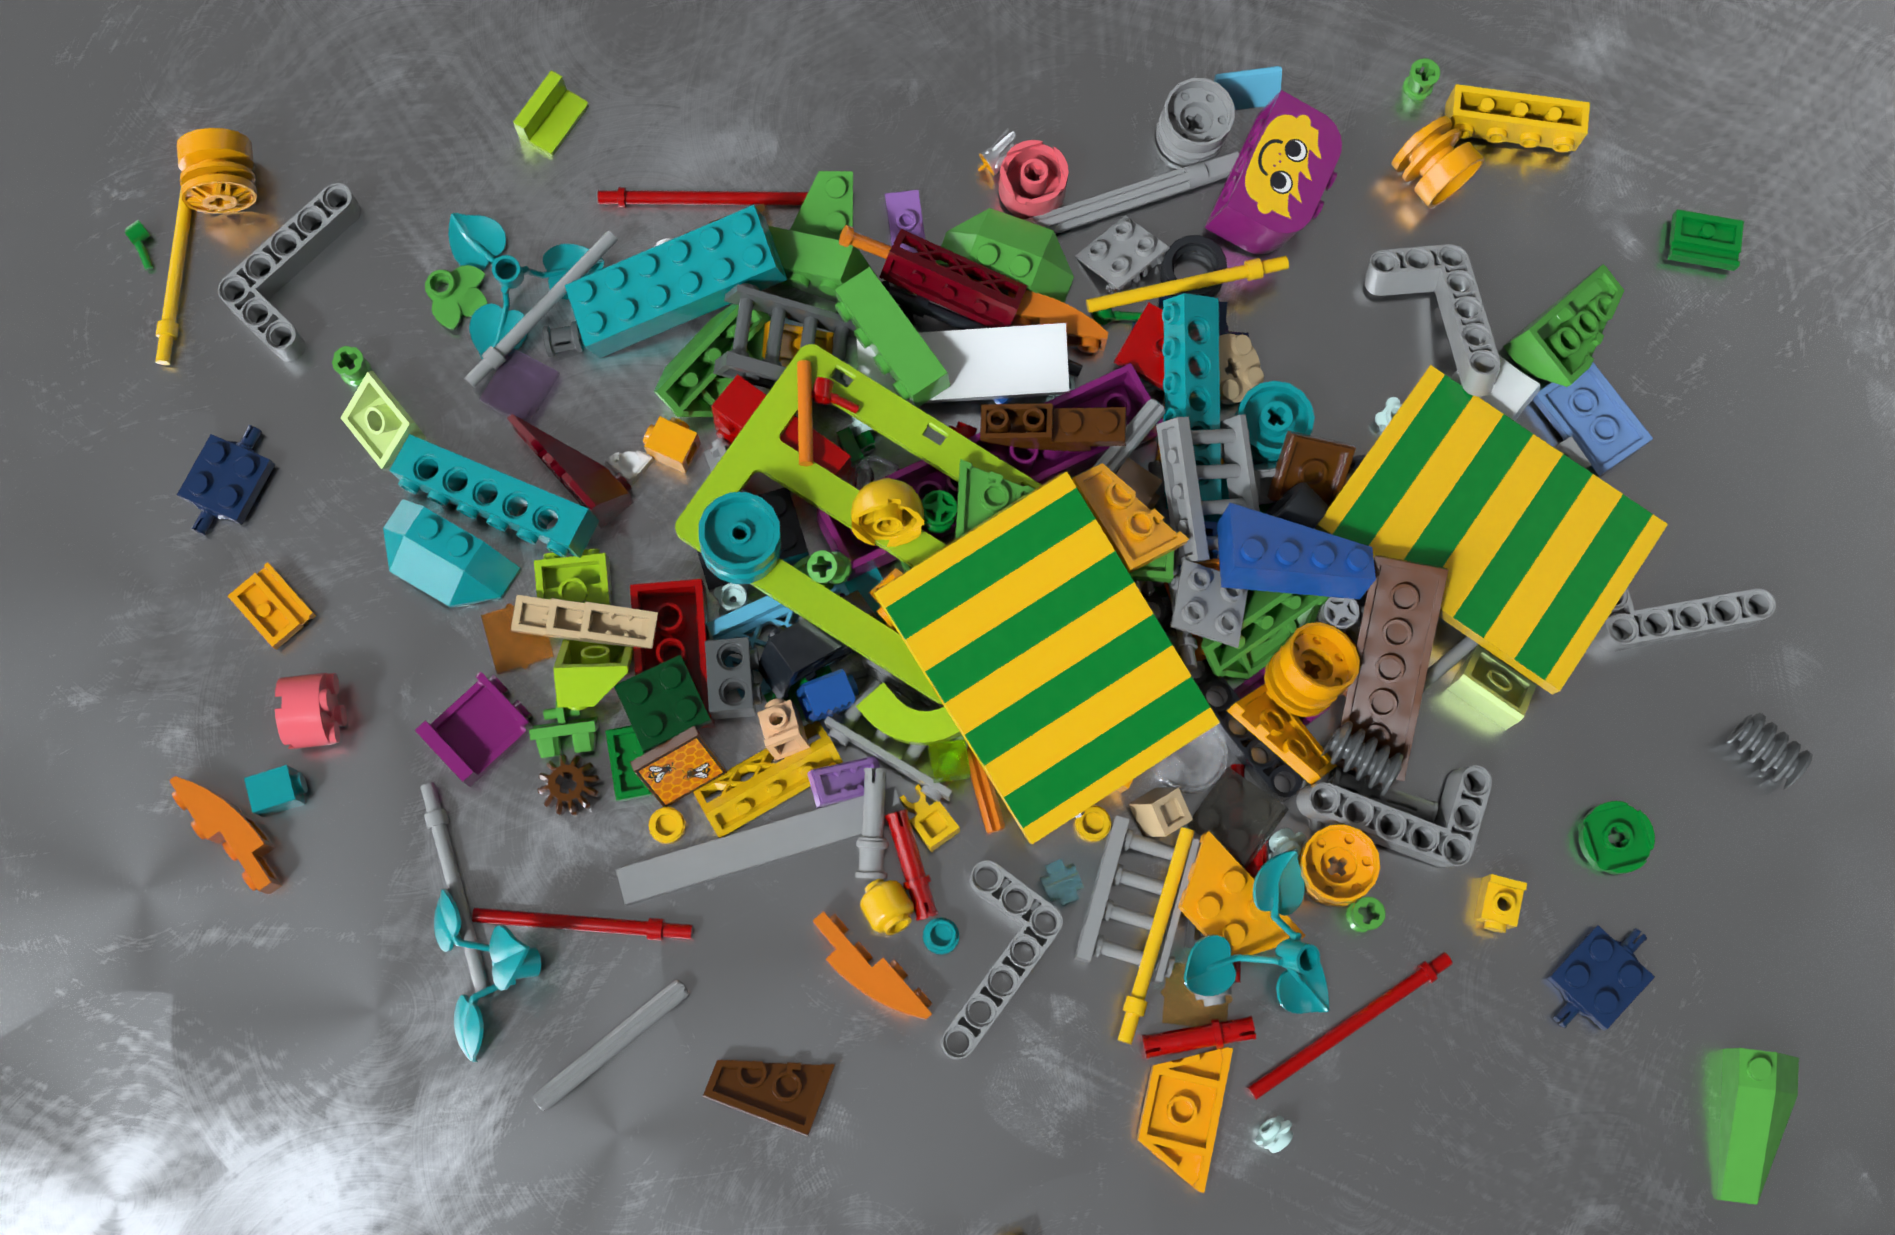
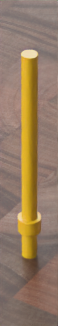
(1252, 270)
(167, 328)
(1135, 1004)

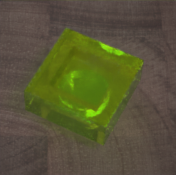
(949, 761)

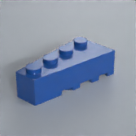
(1289, 558)

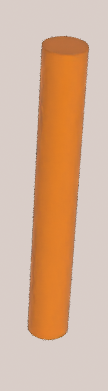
(805, 421)

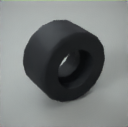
(1300, 506)

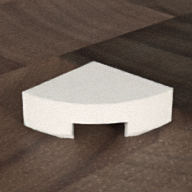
(629, 464)

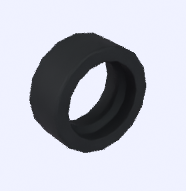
(1198, 245)

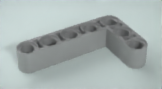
(285, 266)
(1450, 275)
(1668, 621)
(1402, 825)
(1006, 962)

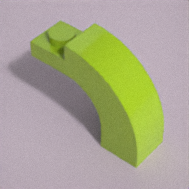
(904, 723)

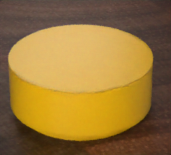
(1093, 824)
(667, 825)

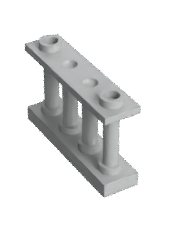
(1182, 479)
(843, 732)
(1102, 908)

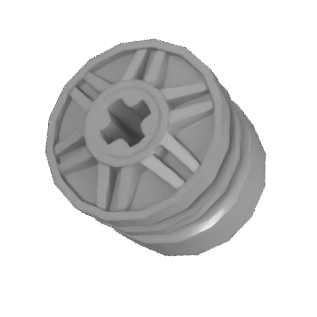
(1199, 105)

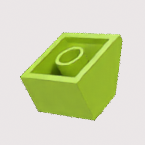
(588, 672)

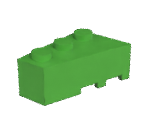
(816, 262)

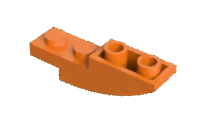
(1080, 329)
(222, 820)
(881, 982)

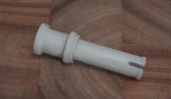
(1396, 799)
(872, 842)

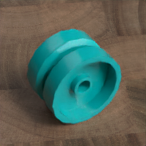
(1270, 413)
(734, 517)

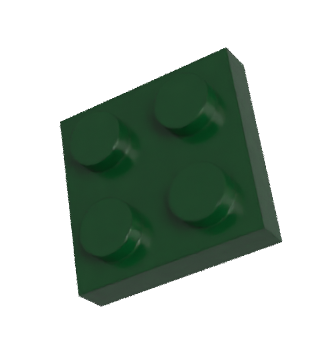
(662, 703)

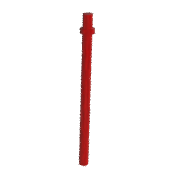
(625, 197)
(1426, 973)

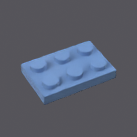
(1595, 419)

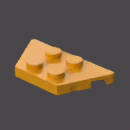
(1223, 903)
(1184, 1112)

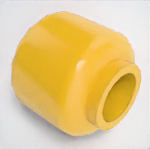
(887, 906)

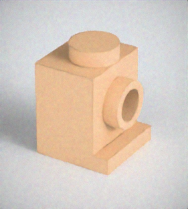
(782, 728)

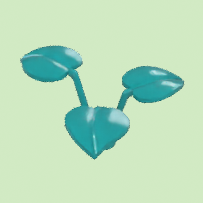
(476, 242)
(509, 960)
(1303, 984)

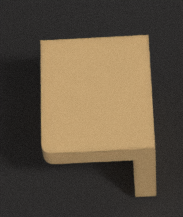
(1160, 812)

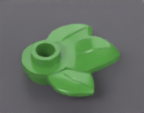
(460, 297)

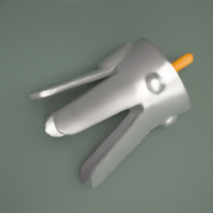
(994, 156)

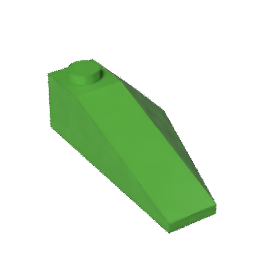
(1564, 336)
(1754, 1112)

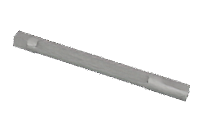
(1137, 194)

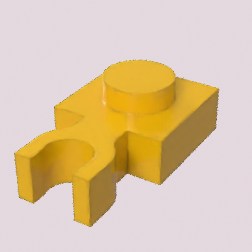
(931, 822)

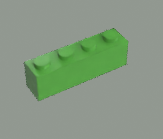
(892, 338)

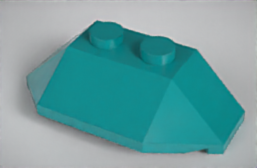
(444, 558)

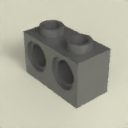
(724, 679)

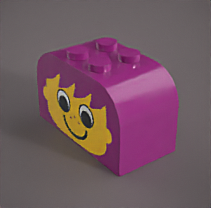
(1277, 176)

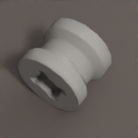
(1343, 609)

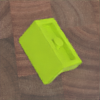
(550, 115)

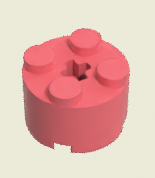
(1033, 179)
(309, 710)

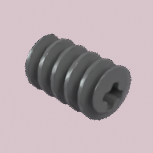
(1771, 748)
(1364, 756)

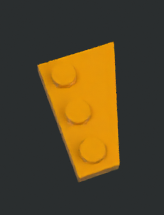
(1129, 525)
(1282, 734)

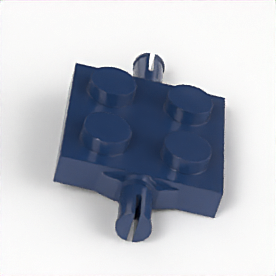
(226, 479)
(1600, 978)

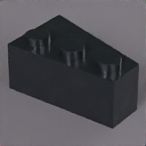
(802, 650)

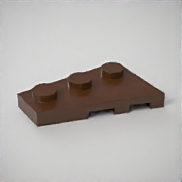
(771, 1091)

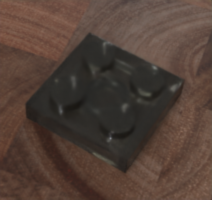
(1238, 816)

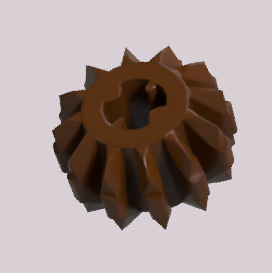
(558, 795)

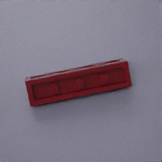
(950, 284)

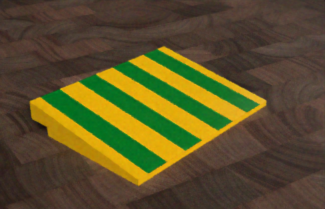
(1524, 530)
(1047, 657)

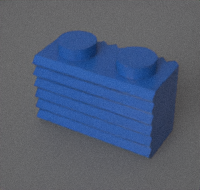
(827, 695)

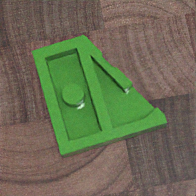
(827, 205)

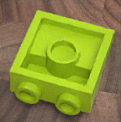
(574, 577)

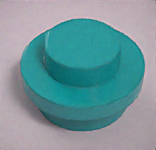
(941, 936)

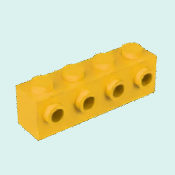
(1518, 118)

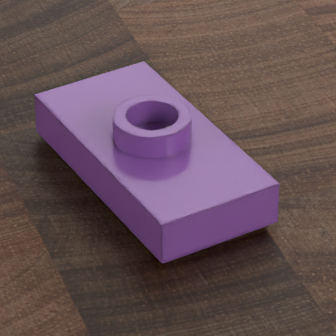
(905, 214)
(840, 781)

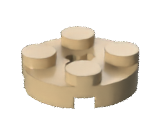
(1245, 364)

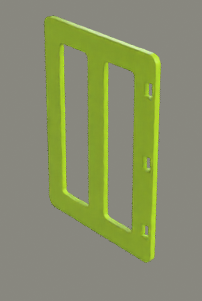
(761, 450)

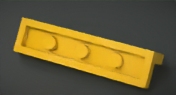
(769, 785)

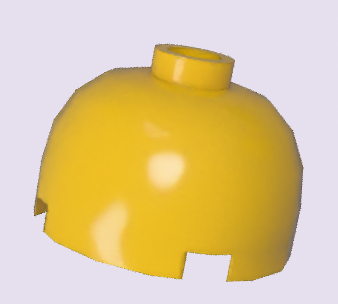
(887, 512)

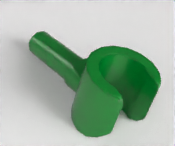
(137, 234)
(1108, 316)

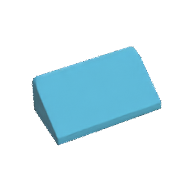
(1251, 87)

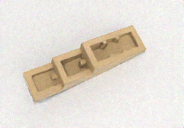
(584, 621)

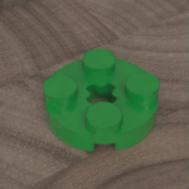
(1625, 819)

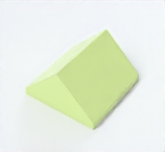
(379, 420)
(1493, 688)

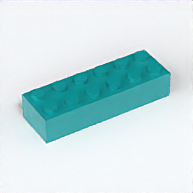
(674, 281)

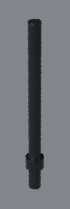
(922, 306)

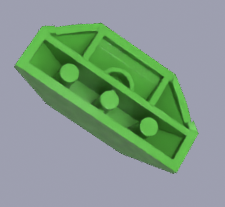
(1014, 250)
(689, 380)
(1265, 628)

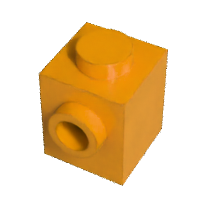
(672, 443)

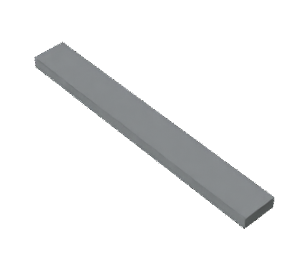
(747, 849)

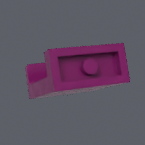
(477, 729)

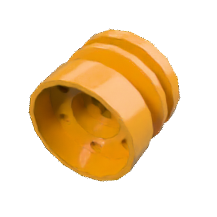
(1432, 156)
(216, 170)
(1311, 669)
(1358, 859)

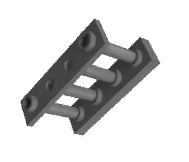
(767, 371)

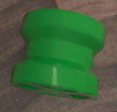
(939, 503)

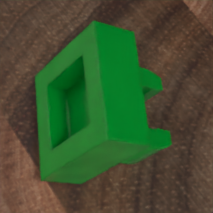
(855, 446)

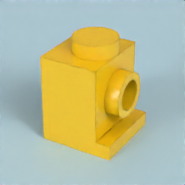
(1487, 910)

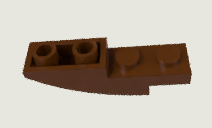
(1052, 428)

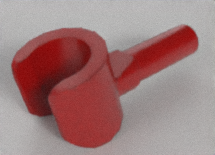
(823, 394)

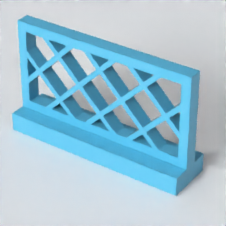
(753, 618)

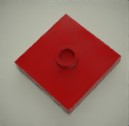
(1145, 347)

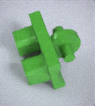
(548, 734)

